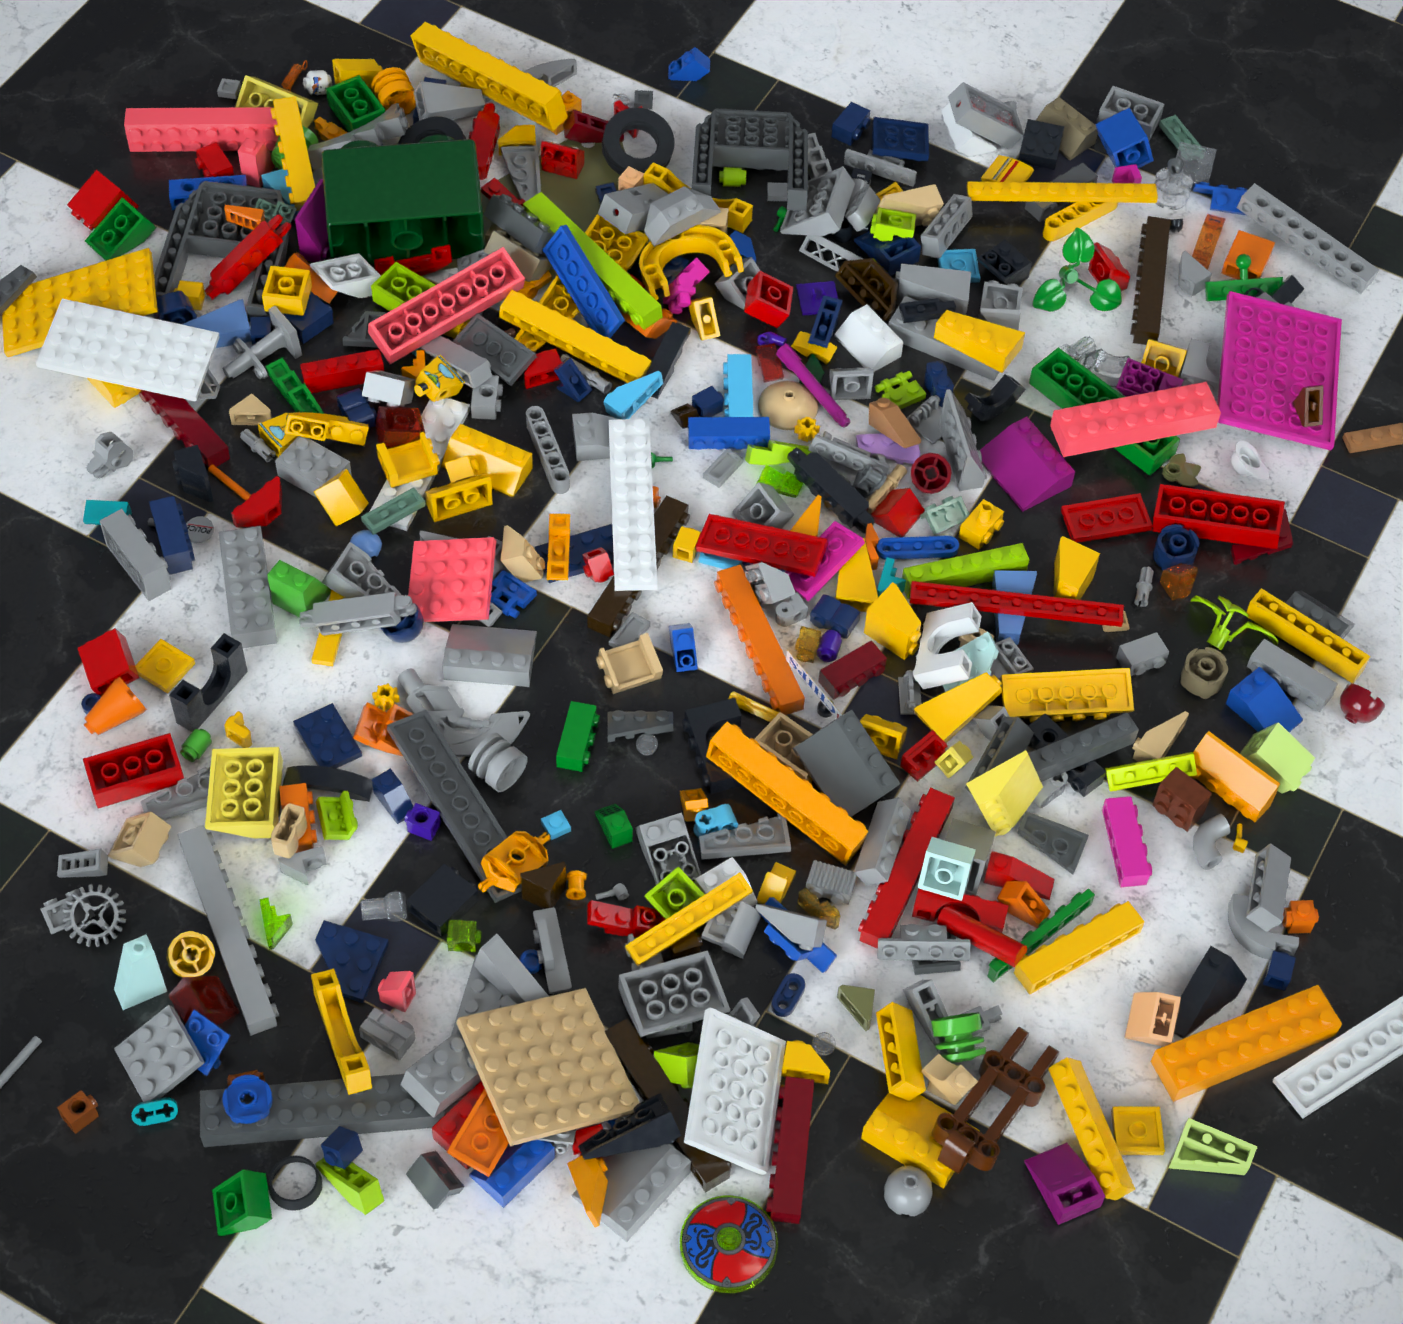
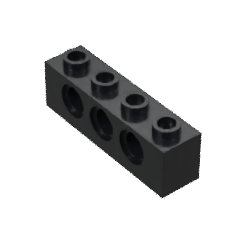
(1091, 773)

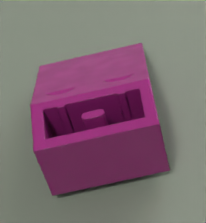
(1142, 379)
(1065, 1183)

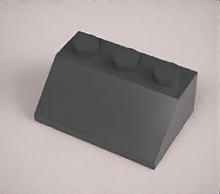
(1320, 613)

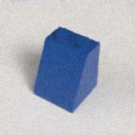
(1125, 140)

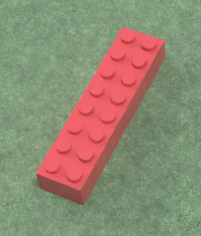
(197, 127)
(446, 305)
(1135, 419)

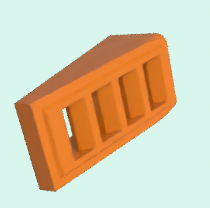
(244, 216)

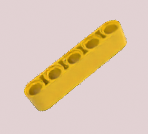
(1075, 216)

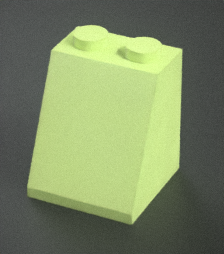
(1279, 756)

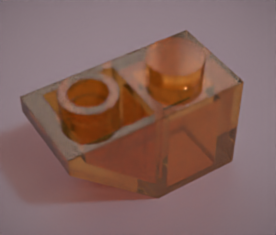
(1178, 580)

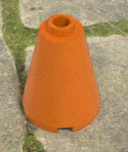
(113, 708)

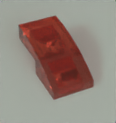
(769, 362)

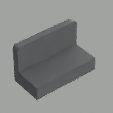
(434, 1179)

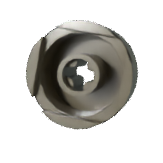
(1204, 672)

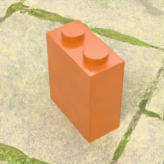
(1252, 245)

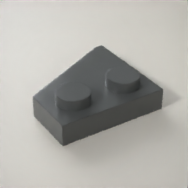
(359, 334)

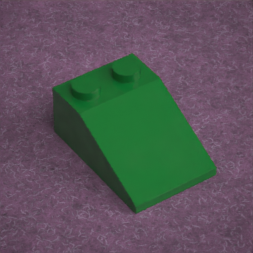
(120, 231)

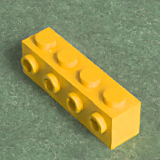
(900, 1051)

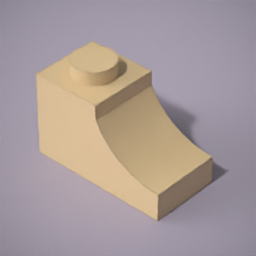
(949, 1079)

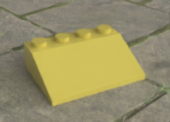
(244, 791)
(1006, 792)

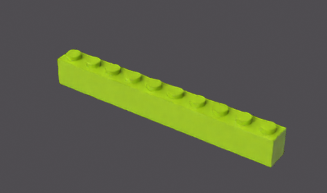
(620, 285)

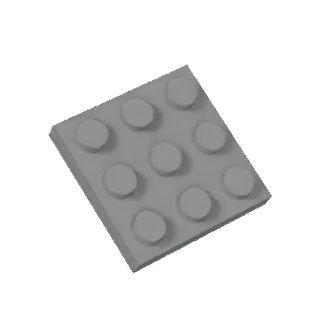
(159, 1055)

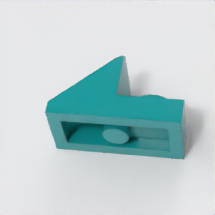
(888, 576)

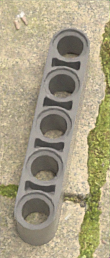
(547, 449)

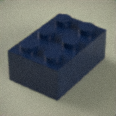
(172, 534)

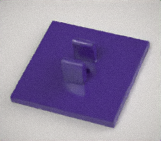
(811, 295)

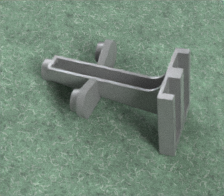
(282, 336)

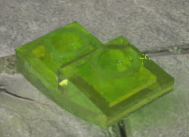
(783, 483)

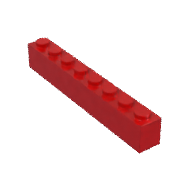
(907, 868)

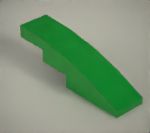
(292, 388)

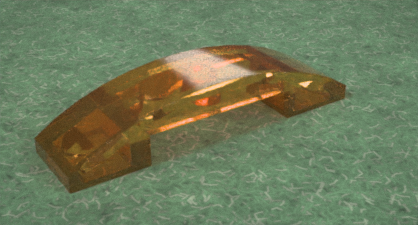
(1208, 239)

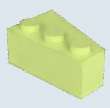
(1211, 1151)

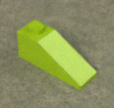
(354, 1185)

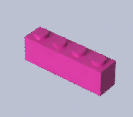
(1126, 841)

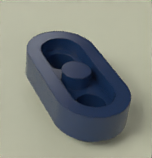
(786, 996)

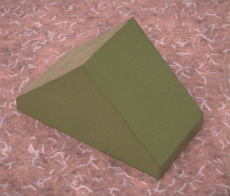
(858, 1002)

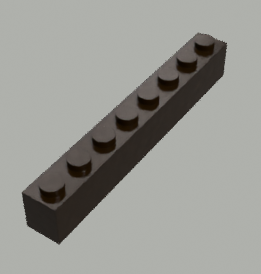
(1151, 280)
(613, 605)
(650, 1080)

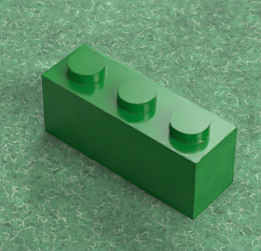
(577, 736)

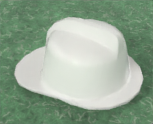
(1247, 461)

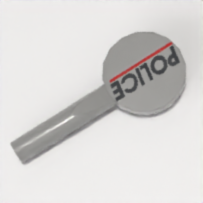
(199, 528)

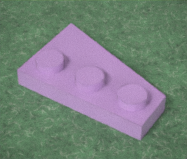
(891, 450)

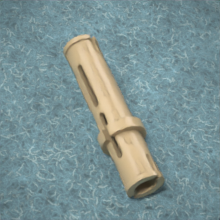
(890, 484)

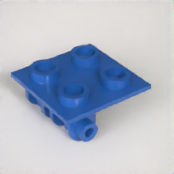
(208, 1040)

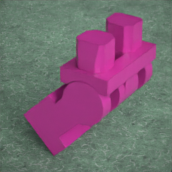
(683, 286)

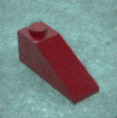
(585, 128)

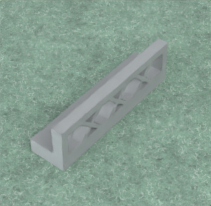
(829, 245)

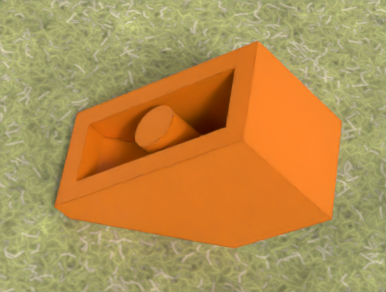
(1023, 902)

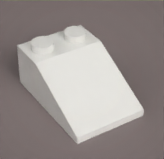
(347, 275)

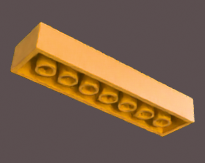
(786, 792)
(1245, 1043)

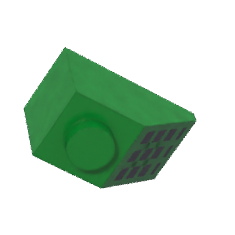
(615, 825)

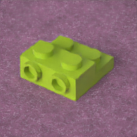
(891, 222)

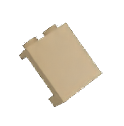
(630, 664)

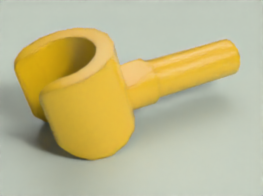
(1239, 844)

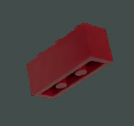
(852, 670)

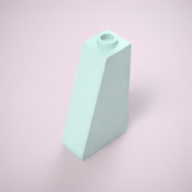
(138, 974)

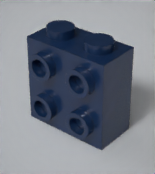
(315, 319)

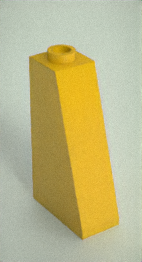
(856, 581)
(958, 706)

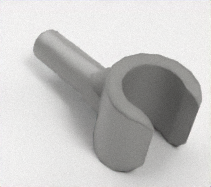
(618, 890)

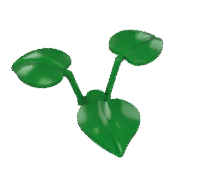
(1076, 249)

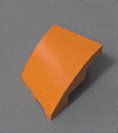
(373, 727)

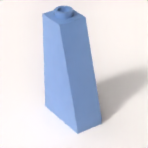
(228, 321)
(1017, 582)

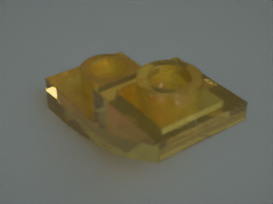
(825, 911)

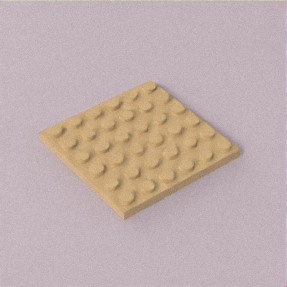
(547, 1066)

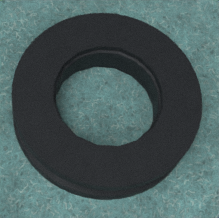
(643, 120)
(432, 126)

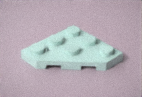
(981, 653)

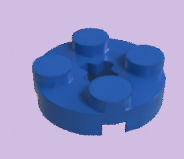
(254, 1111)

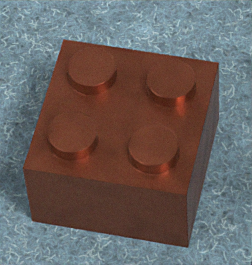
(1181, 799)

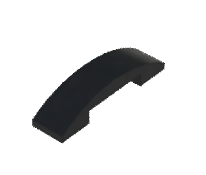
(330, 780)

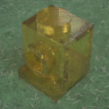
(807, 644)

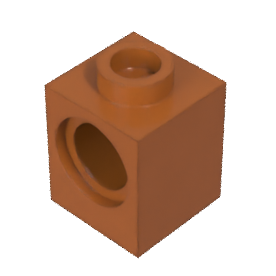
(78, 1121)

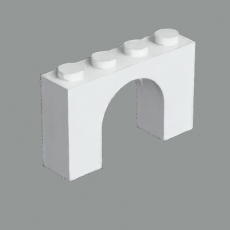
(939, 628)

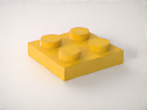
(164, 665)
(1138, 1130)

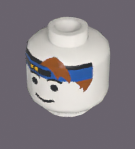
(317, 82)

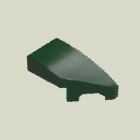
(815, 368)

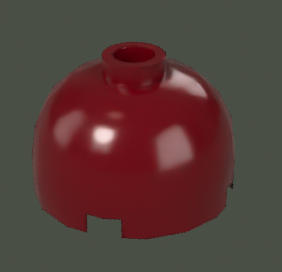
(931, 473)
(1359, 705)

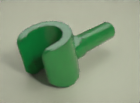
(780, 213)
(654, 458)

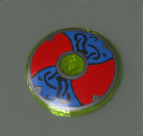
(728, 1244)

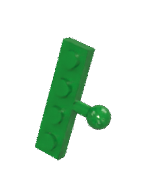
(1219, 289)

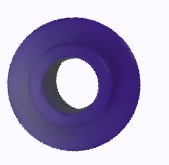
(829, 646)

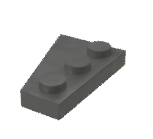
(632, 723)
(1054, 839)

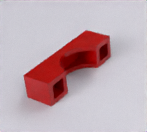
(930, 904)

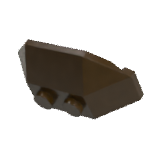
(870, 285)

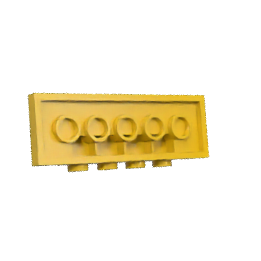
(1068, 694)

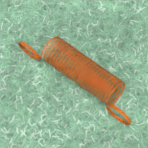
(294, 72)

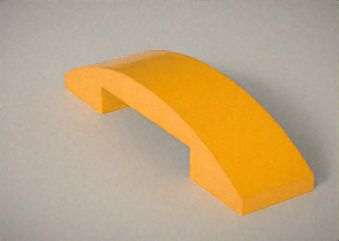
(558, 547)

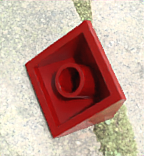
(898, 511)

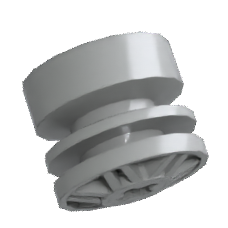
(497, 762)

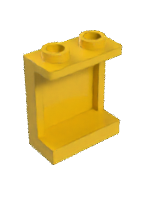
(408, 461)

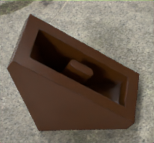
(1310, 405)

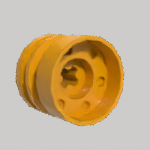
(394, 87)

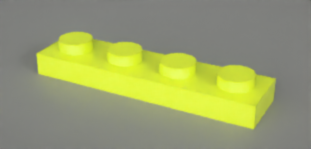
(1148, 771)

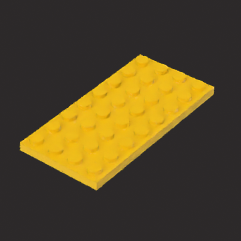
(115, 284)

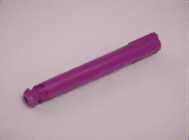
(793, 362)

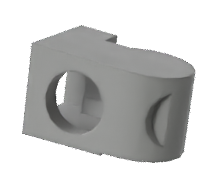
(791, 612)

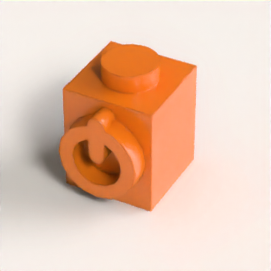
(1300, 916)

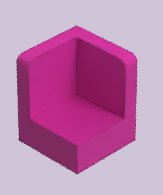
(1127, 174)

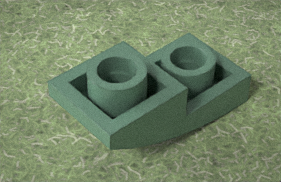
(272, 210)

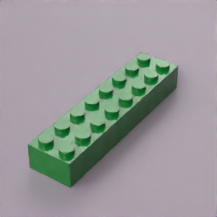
(1073, 385)

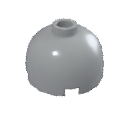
(908, 1191)

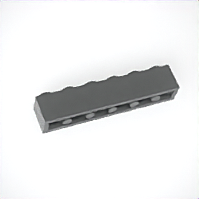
(1084, 746)

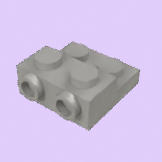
(1001, 296)

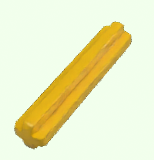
(754, 707)

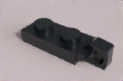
(924, 310)

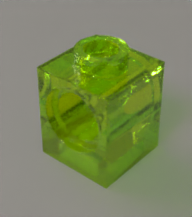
(463, 936)

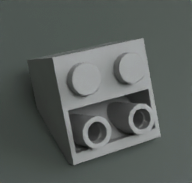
(769, 583)

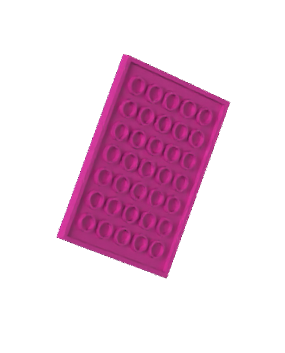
(1269, 359)

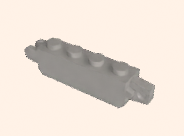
(357, 613)

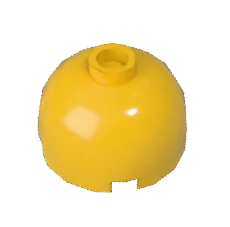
(190, 954)

